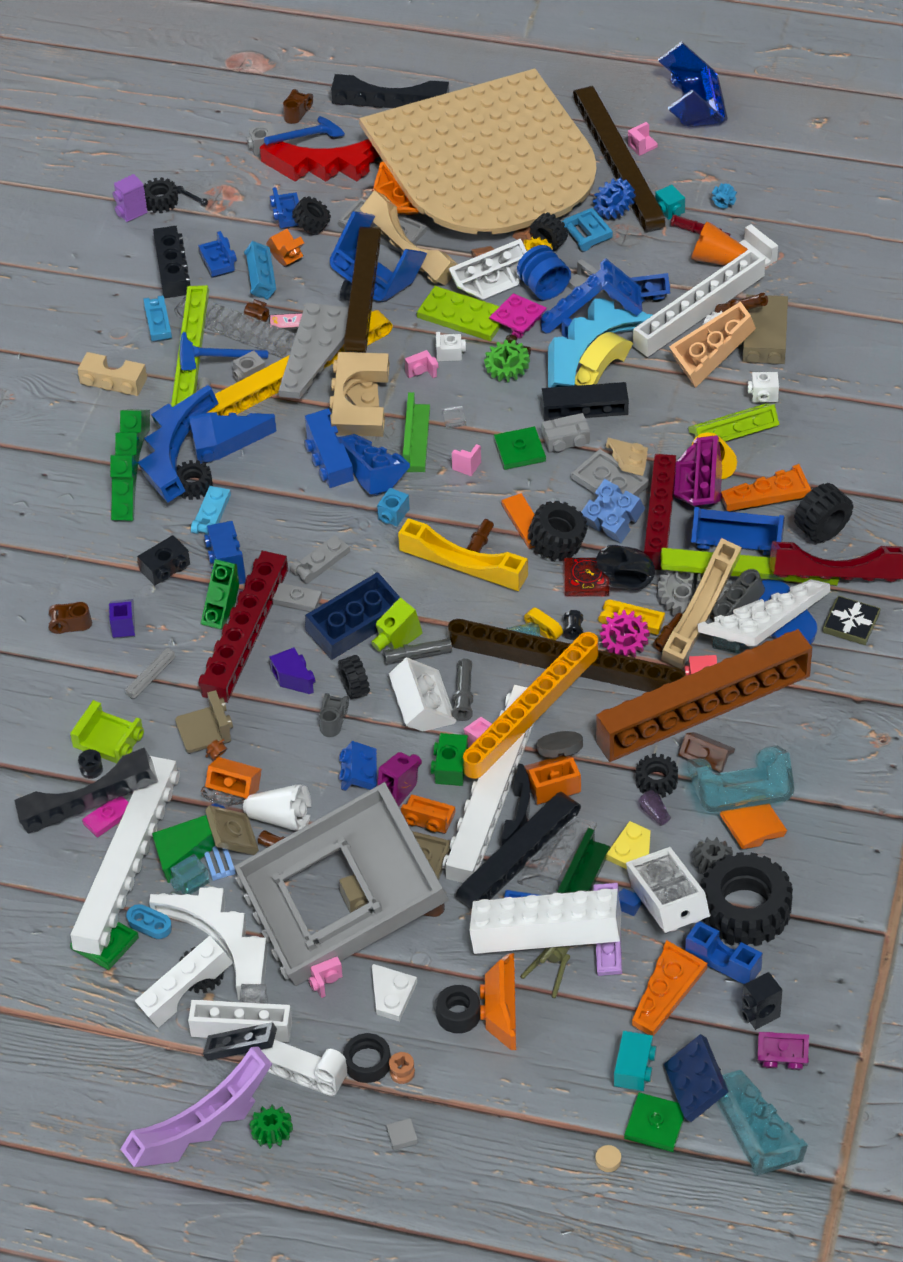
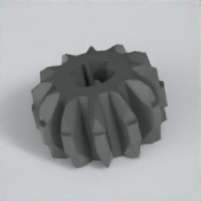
(709, 852)

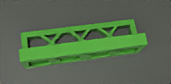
(416, 434)

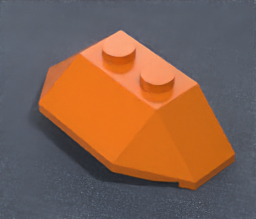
(388, 186)
(500, 1001)

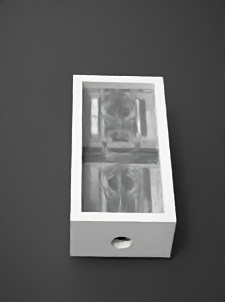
(668, 889)

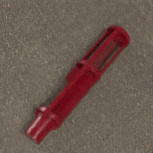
(693, 226)

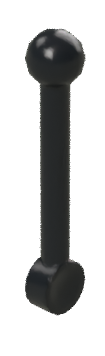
(204, 202)

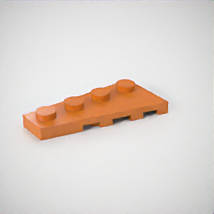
(764, 491)
(671, 981)

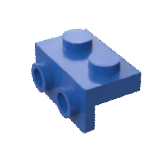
(284, 206)
(218, 256)
(358, 766)

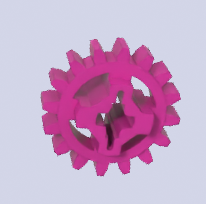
(619, 629)

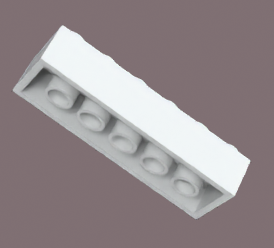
(545, 921)

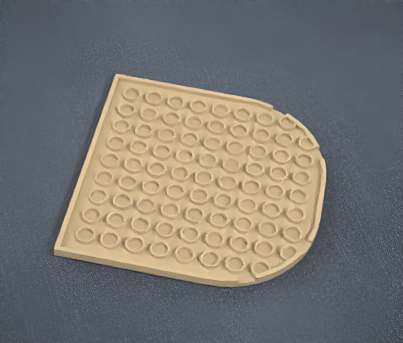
(486, 154)

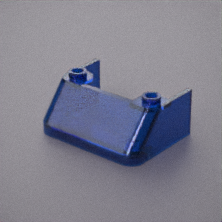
(701, 88)

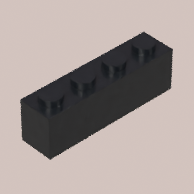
(591, 400)

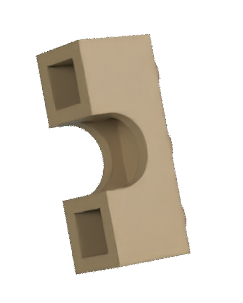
(127, 379)

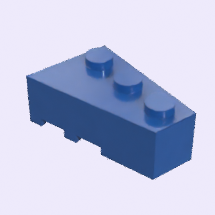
(224, 546)

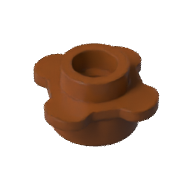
(216, 749)

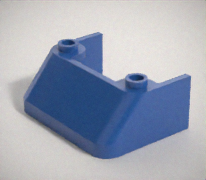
(387, 282)
(741, 529)

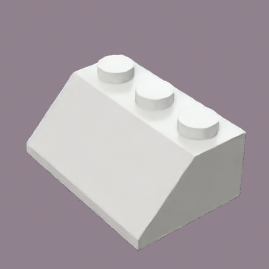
(421, 696)

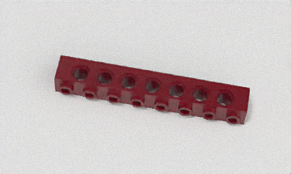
(244, 625)

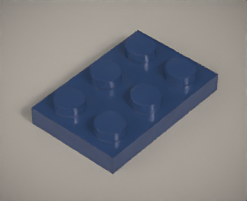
(696, 1078)

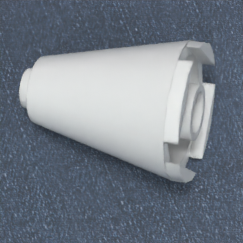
(280, 807)

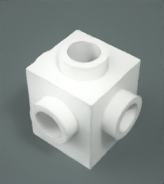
(764, 387)

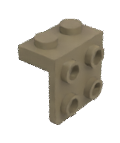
(205, 725)

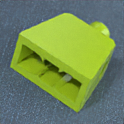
(397, 626)

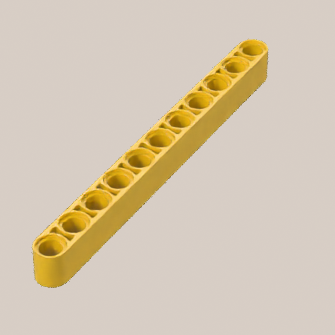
(268, 380)

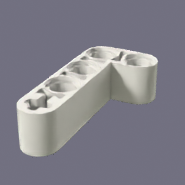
(315, 1072)

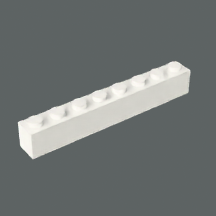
(698, 302)

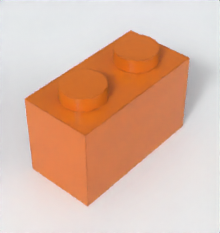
(233, 777)

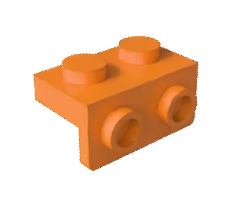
(428, 813)

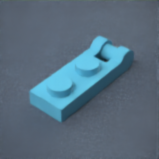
(211, 509)

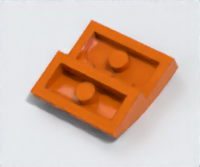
(753, 825)

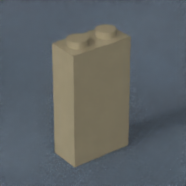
(768, 340)

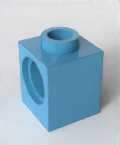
(393, 507)

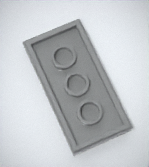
(411, 228)

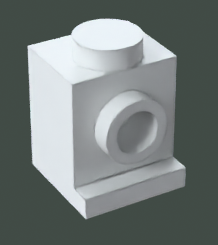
(450, 347)

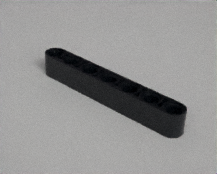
(518, 850)

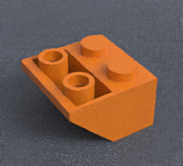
(553, 776)

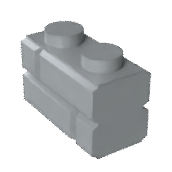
(565, 432)

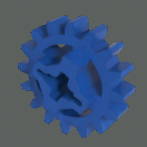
(614, 198)

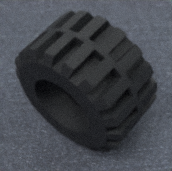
(823, 512)
(557, 530)

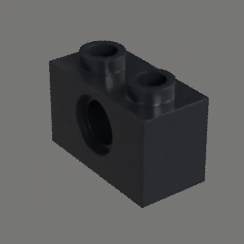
(163, 560)
(761, 1001)

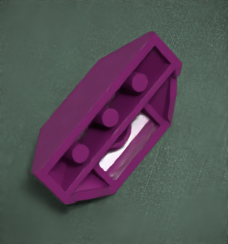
(699, 472)

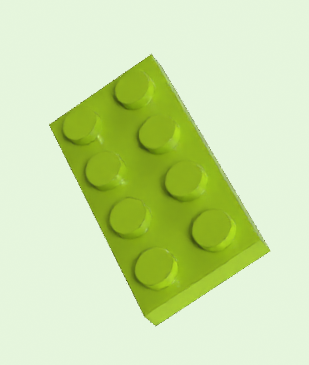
(459, 313)

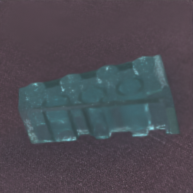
(759, 1129)

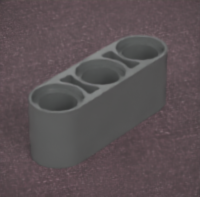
(744, 591)

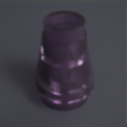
(654, 807)

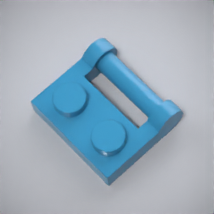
(592, 225)

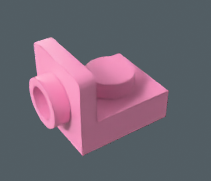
(421, 363)
(323, 973)

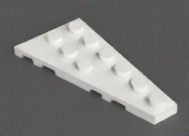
(761, 619)

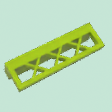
(739, 423)

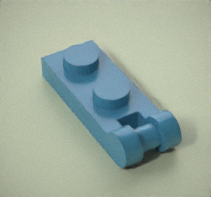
(157, 318)

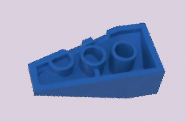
(221, 435)
(373, 465)

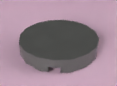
(560, 742)

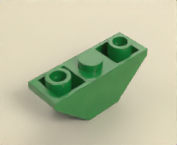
(221, 594)

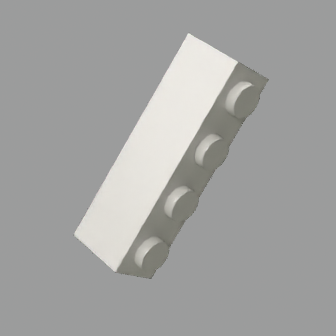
(221, 1016)

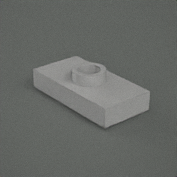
(297, 597)

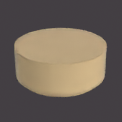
(608, 1158)

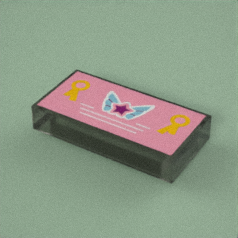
(286, 321)

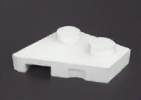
(392, 991)

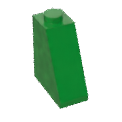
(182, 841)

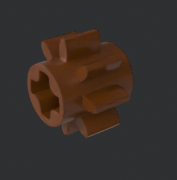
(257, 310)

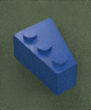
(327, 449)

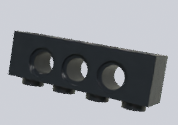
(170, 261)

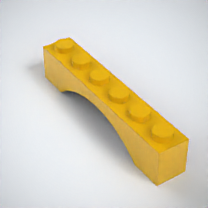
(502, 568)

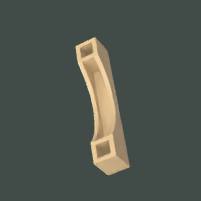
(386, 217)
(701, 605)

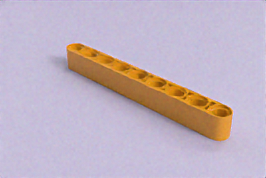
(530, 705)

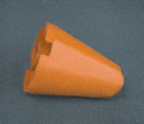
(716, 246)

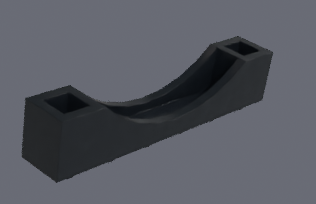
(353, 91)
(129, 774)

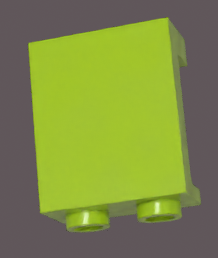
(106, 733)

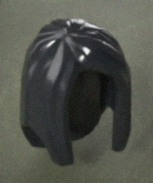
(626, 567)

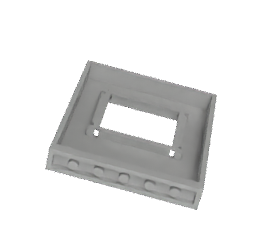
(383, 860)

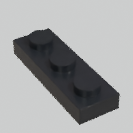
(239, 1041)

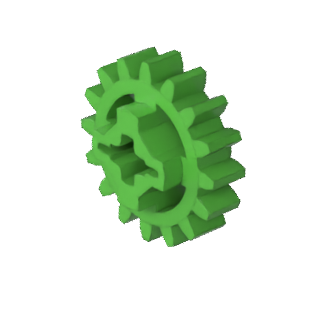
(507, 360)

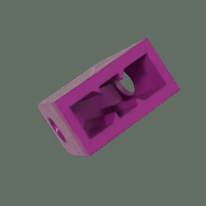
(400, 775)

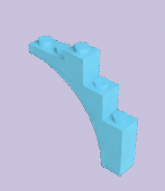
(566, 353)

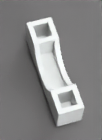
(202, 963)

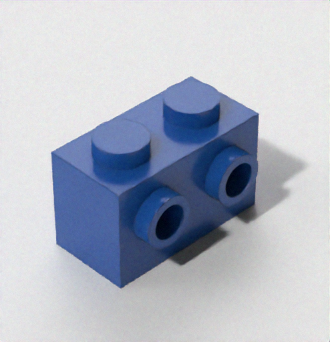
(653, 285)

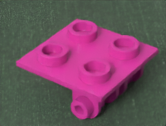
(518, 314)

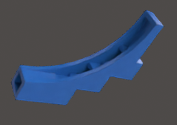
(164, 443)

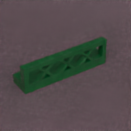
(585, 865)

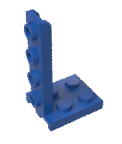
(610, 279)

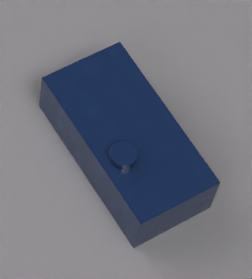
(350, 615)

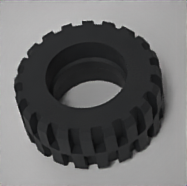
(750, 874)

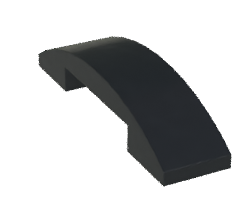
(521, 789)

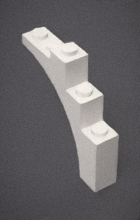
(227, 928)

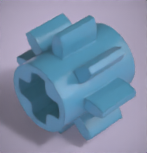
(724, 195)

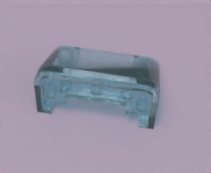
(744, 788)

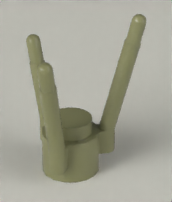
(554, 955)

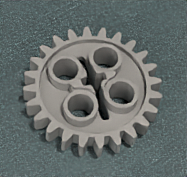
(676, 589)

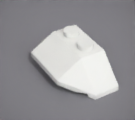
(490, 272)

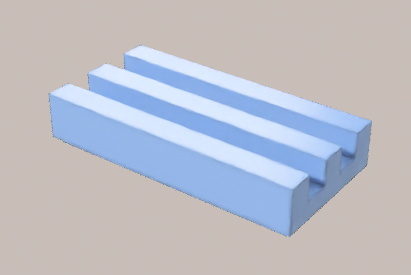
(223, 873)

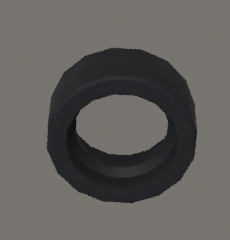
(366, 1041)

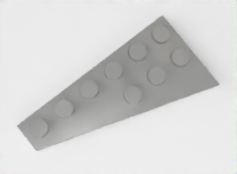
(316, 342)

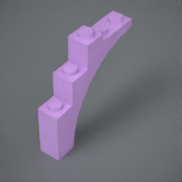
(200, 1122)

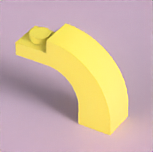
(599, 355)

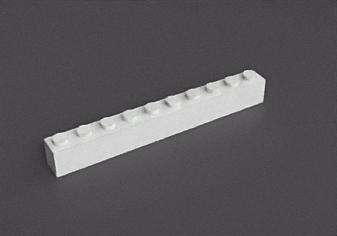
(484, 808)
(123, 860)

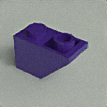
(122, 618)
(291, 671)

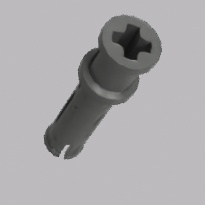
(463, 697)

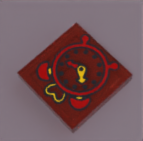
(584, 578)

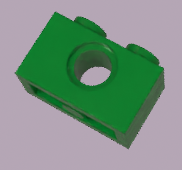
(449, 759)

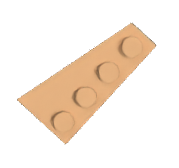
(712, 343)

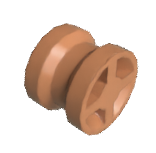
(406, 1072)

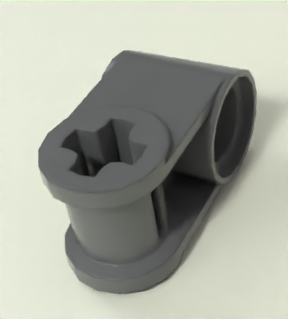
(332, 714)

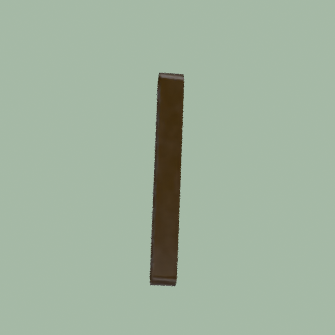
(362, 289)

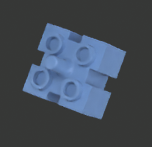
(613, 511)

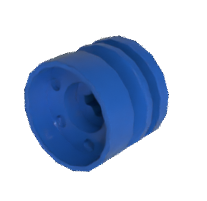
(543, 272)

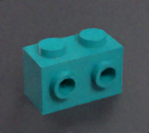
(633, 1061)

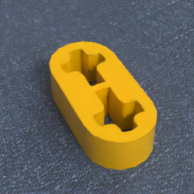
(548, 626)

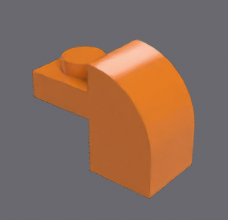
(285, 248)

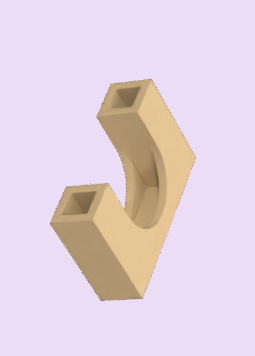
(350, 370)

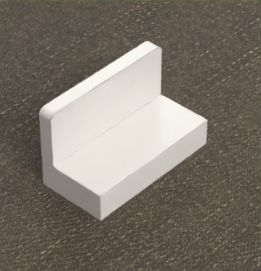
(761, 244)

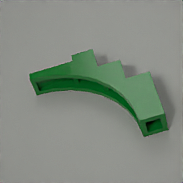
(124, 465)

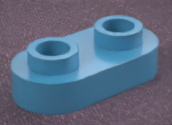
(150, 921)

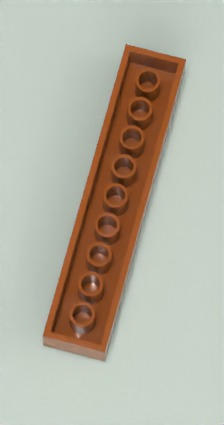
(703, 695)

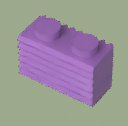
(129, 198)

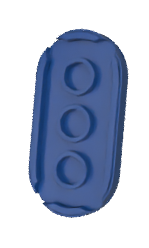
(803, 622)

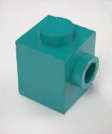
(670, 201)

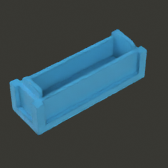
(260, 270)

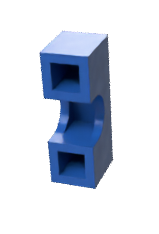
(740, 963)

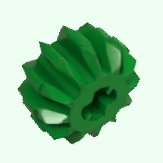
(271, 1126)

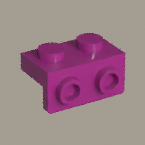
(783, 1049)

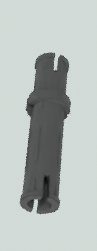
(417, 651)

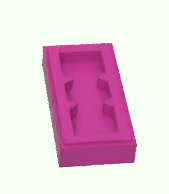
(106, 816)

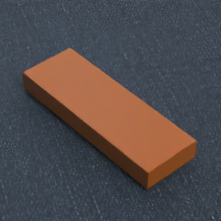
(520, 515)

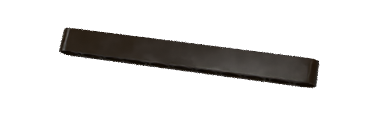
(618, 157)
(543, 652)

